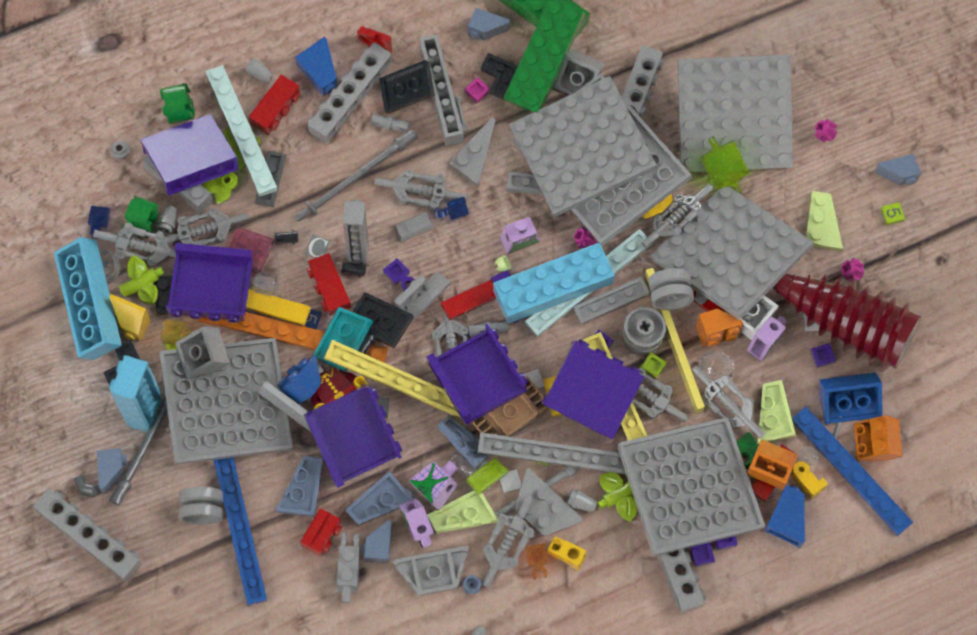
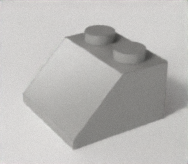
(577, 72)
(202, 352)

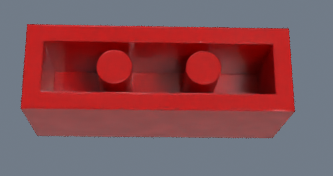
(275, 105)
(328, 284)

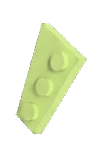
(822, 222)
(775, 413)
(463, 513)

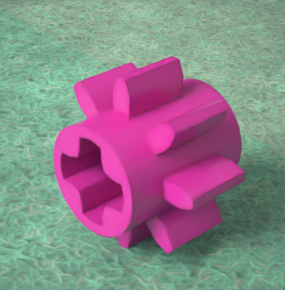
(825, 130)
(584, 238)
(852, 270)

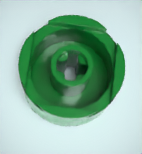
(178, 104)
(141, 214)

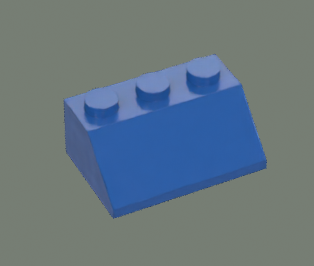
(851, 397)

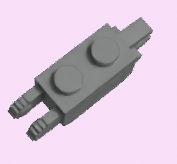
(348, 568)

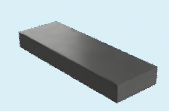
(275, 163)

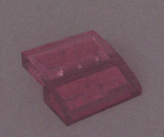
(258, 243)

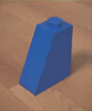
(318, 66)
(789, 517)

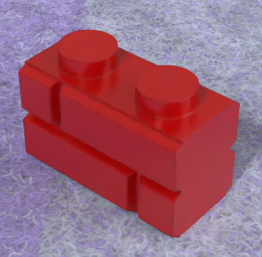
(321, 532)

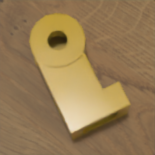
(806, 480)
(567, 552)

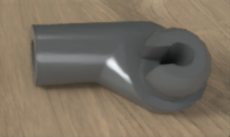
(86, 489)

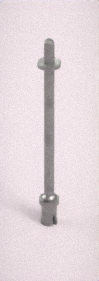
(398, 145)
(124, 484)

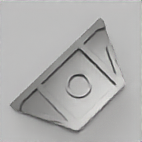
(547, 511)
(434, 570)

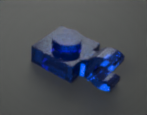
(455, 208)
(98, 218)

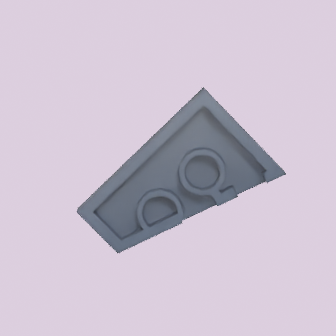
(463, 440)
(303, 490)
(378, 500)

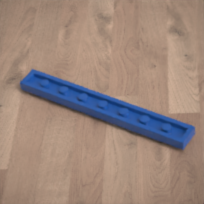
(852, 471)
(240, 531)

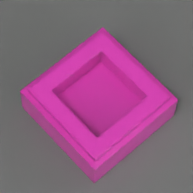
(477, 90)

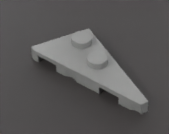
(471, 158)

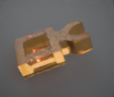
(537, 557)

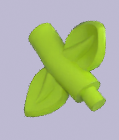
(141, 280)
(617, 494)

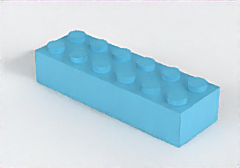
(553, 283)
(87, 298)
(136, 393)

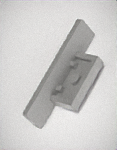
(421, 294)

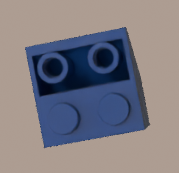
(301, 380)

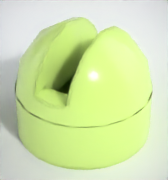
(503, 264)

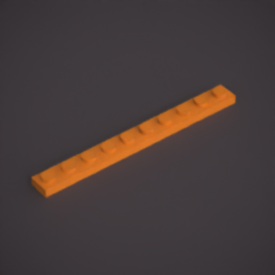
(286, 333)

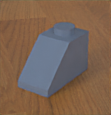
(486, 25)
(900, 170)
(110, 467)
(378, 544)

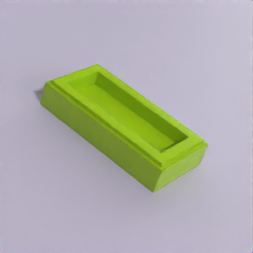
(487, 476)

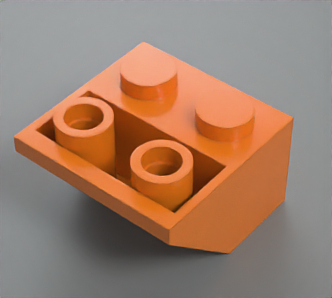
(717, 327)
(878, 439)
(772, 464)

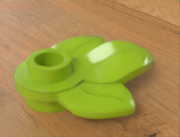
(220, 188)

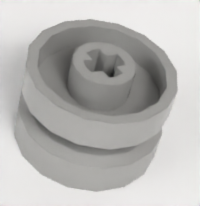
(671, 289)
(643, 320)
(200, 505)

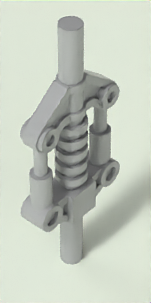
(401, 185)
(221, 223)
(669, 226)
(122, 240)
(448, 329)
(714, 388)
(661, 403)
(497, 560)

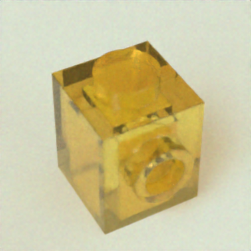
(174, 331)

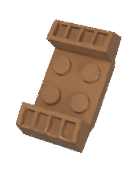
(513, 414)

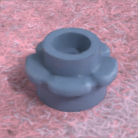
(466, 584)

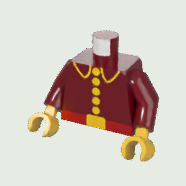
(334, 385)

